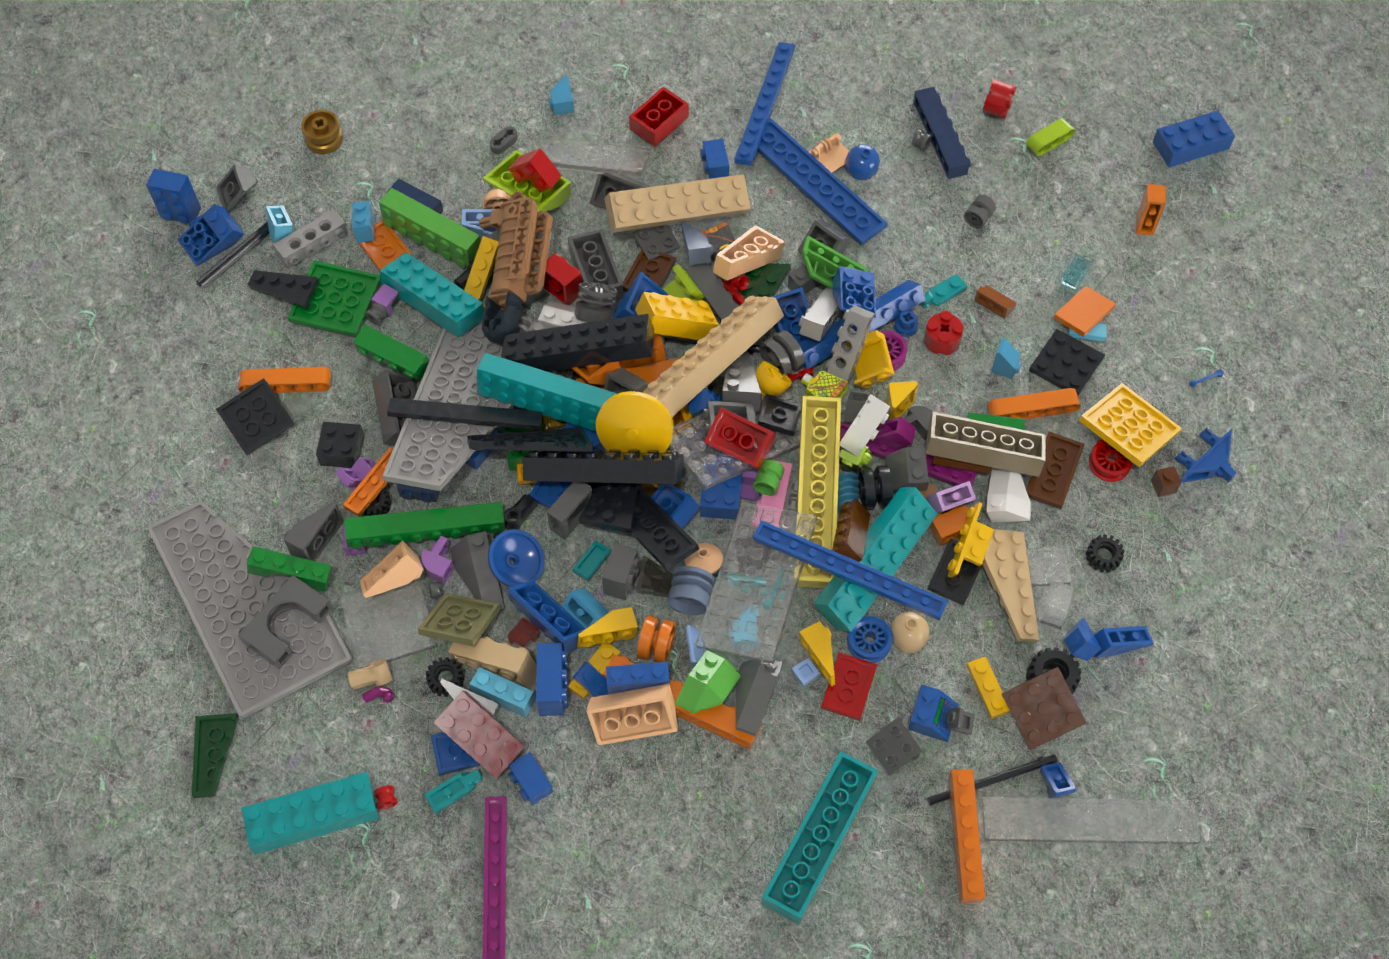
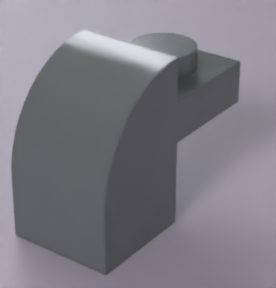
(919, 417)

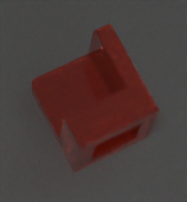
(523, 633)

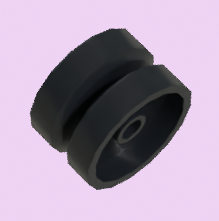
(875, 486)

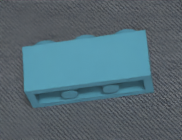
(502, 691)

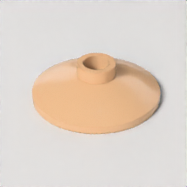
(710, 562)

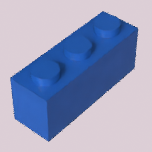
(636, 676)

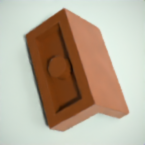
(994, 301)

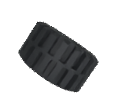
(1052, 658)

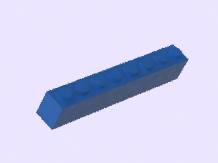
(887, 308)

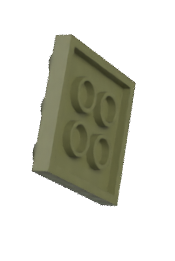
(459, 619)

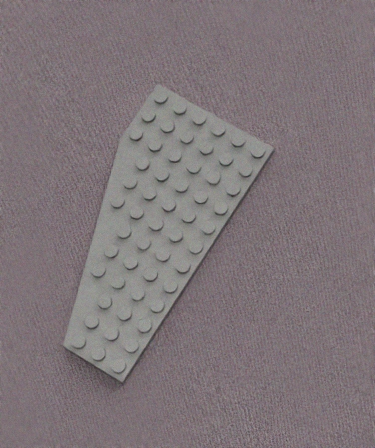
(431, 450)

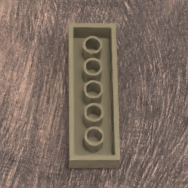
(986, 444)

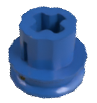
(906, 318)

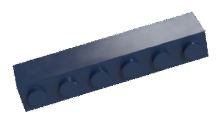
(944, 138)

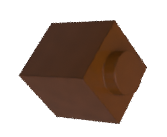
(1166, 481)

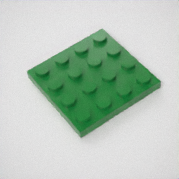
(339, 299)

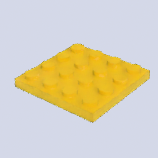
(1130, 424)

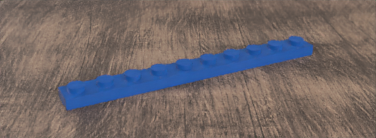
(764, 104)
(850, 570)

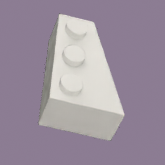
(865, 425)

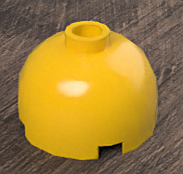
(771, 380)

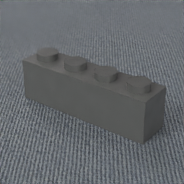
(715, 295)

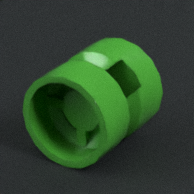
(768, 477)

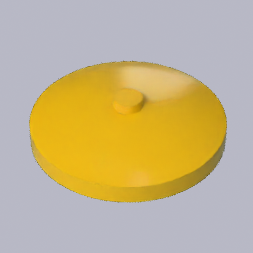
(634, 422)

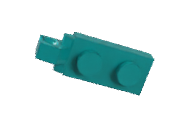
(944, 291)
(452, 790)

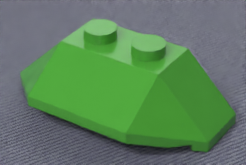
(824, 262)
(708, 683)

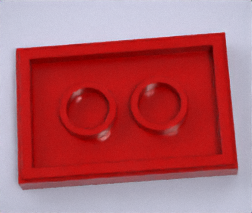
(851, 686)

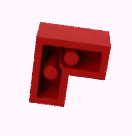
(537, 168)

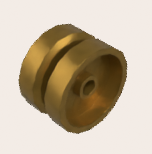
(322, 132)

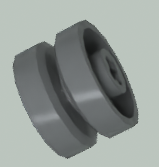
(782, 352)

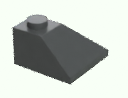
(235, 186)

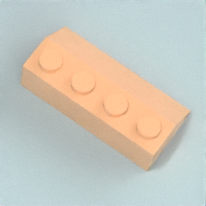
(632, 714)

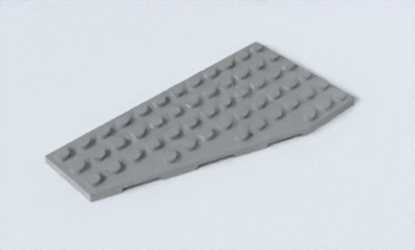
(221, 597)

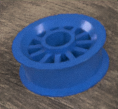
(857, 639)

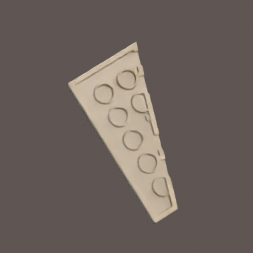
(1010, 576)

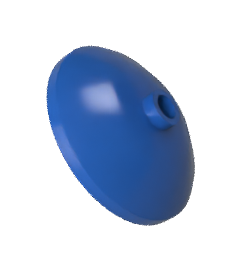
(526, 557)

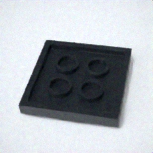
(1066, 362)
(255, 416)

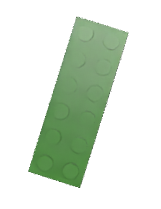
(429, 228)

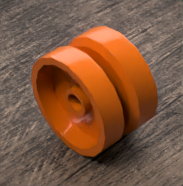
(656, 639)

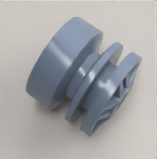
(690, 590)

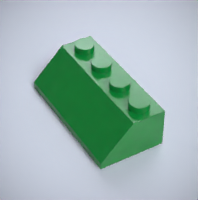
(391, 352)

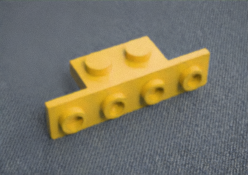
(973, 541)

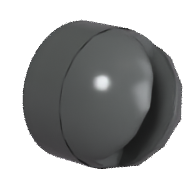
(434, 589)

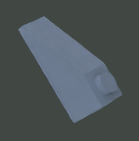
(696, 245)

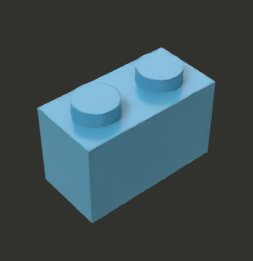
(363, 221)
(584, 607)

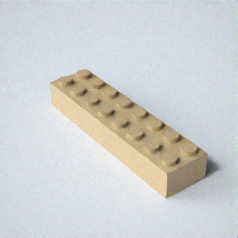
(677, 203)

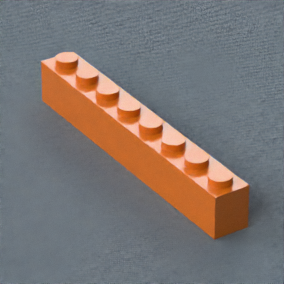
(718, 719)

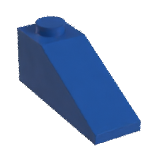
(1122, 640)

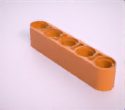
(288, 379)
(1036, 404)

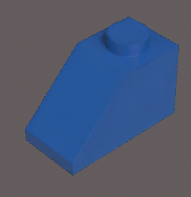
(1082, 641)

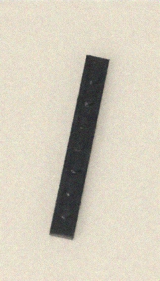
(465, 414)

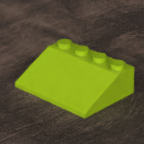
(502, 179)

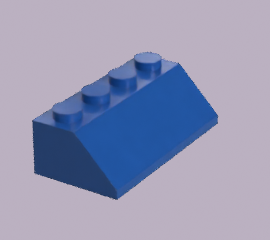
(546, 614)

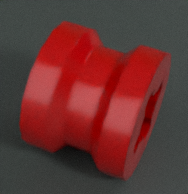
(385, 797)

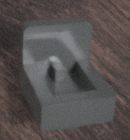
(960, 721)

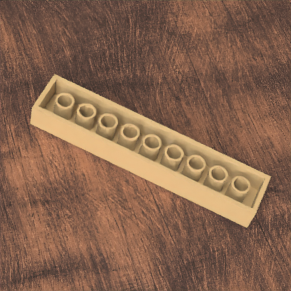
(715, 352)

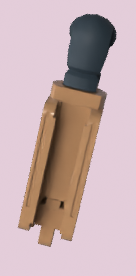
(515, 263)

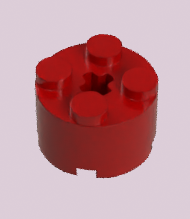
(999, 98)
(943, 333)

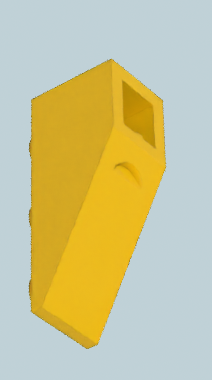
(614, 626)

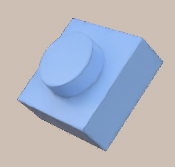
(805, 672)

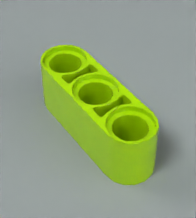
(1050, 137)

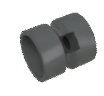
(980, 211)

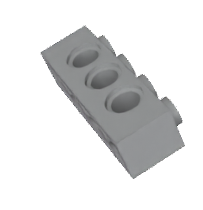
(310, 238)
(862, 320)

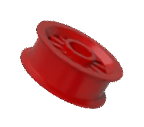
(1104, 468)

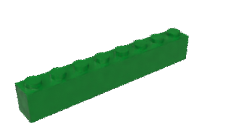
(423, 525)

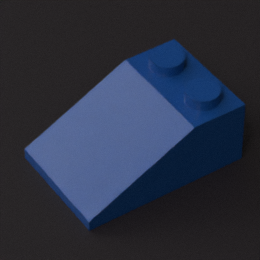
(630, 300)
(793, 308)

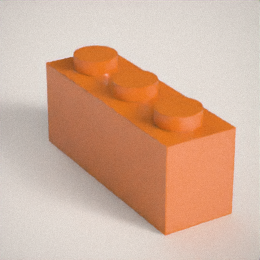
(1150, 209)

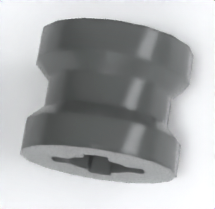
(921, 139)
(376, 313)

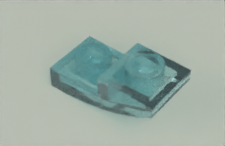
(1076, 271)

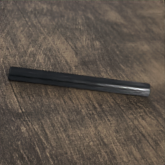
(233, 256)

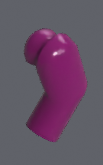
(382, 692)

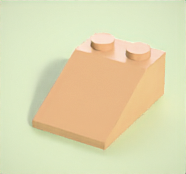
(393, 571)

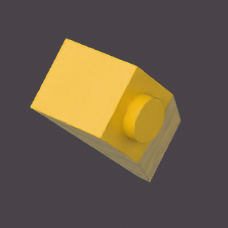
(817, 643)

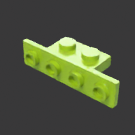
(864, 458)

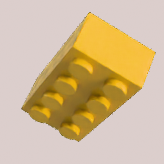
(677, 315)

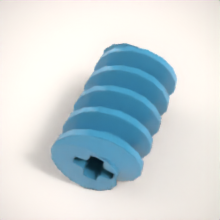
(847, 488)

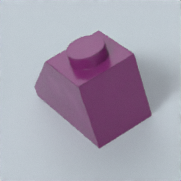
(895, 433)

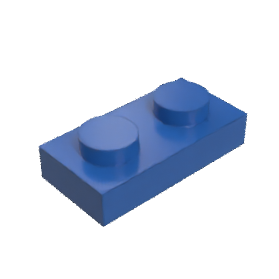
(591, 680)

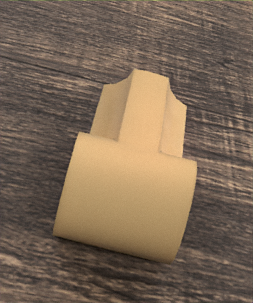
(376, 673)

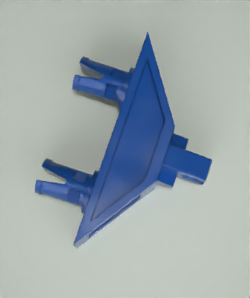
(1212, 462)

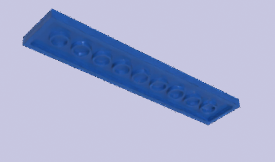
(819, 184)

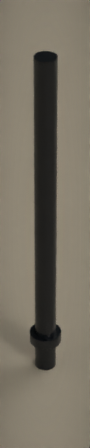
(999, 777)

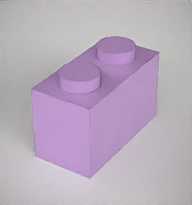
(951, 497)

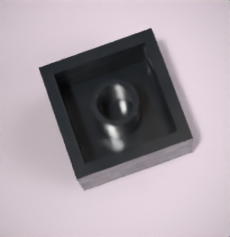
(339, 444)

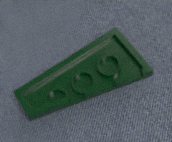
(211, 748)

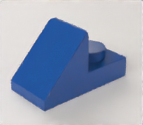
(1057, 780)

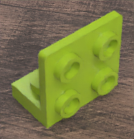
(683, 286)

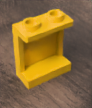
(874, 361)

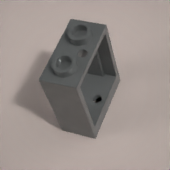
(744, 410)
(565, 512)

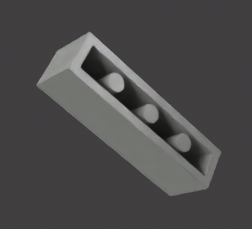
(820, 315)

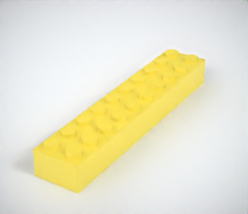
(819, 476)

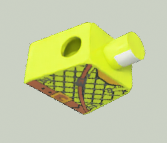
(825, 382)

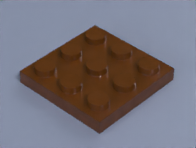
(1044, 708)

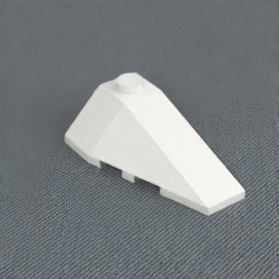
(1007, 497)

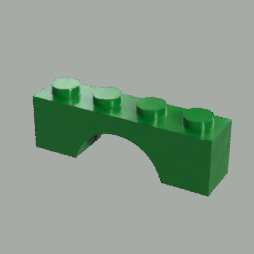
(269, 563)

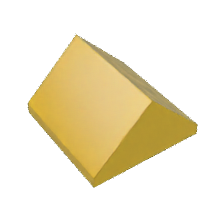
(900, 398)

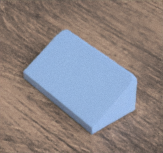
(694, 653)

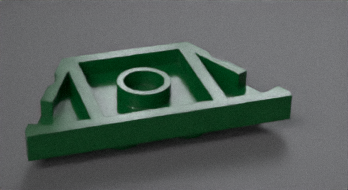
(765, 280)

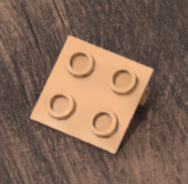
(830, 153)

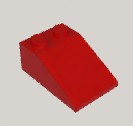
(740, 438)

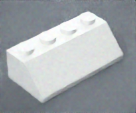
(558, 315)

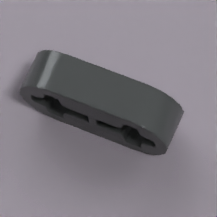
(504, 140)

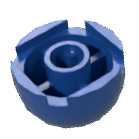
(862, 162)

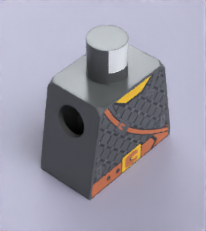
(720, 237)

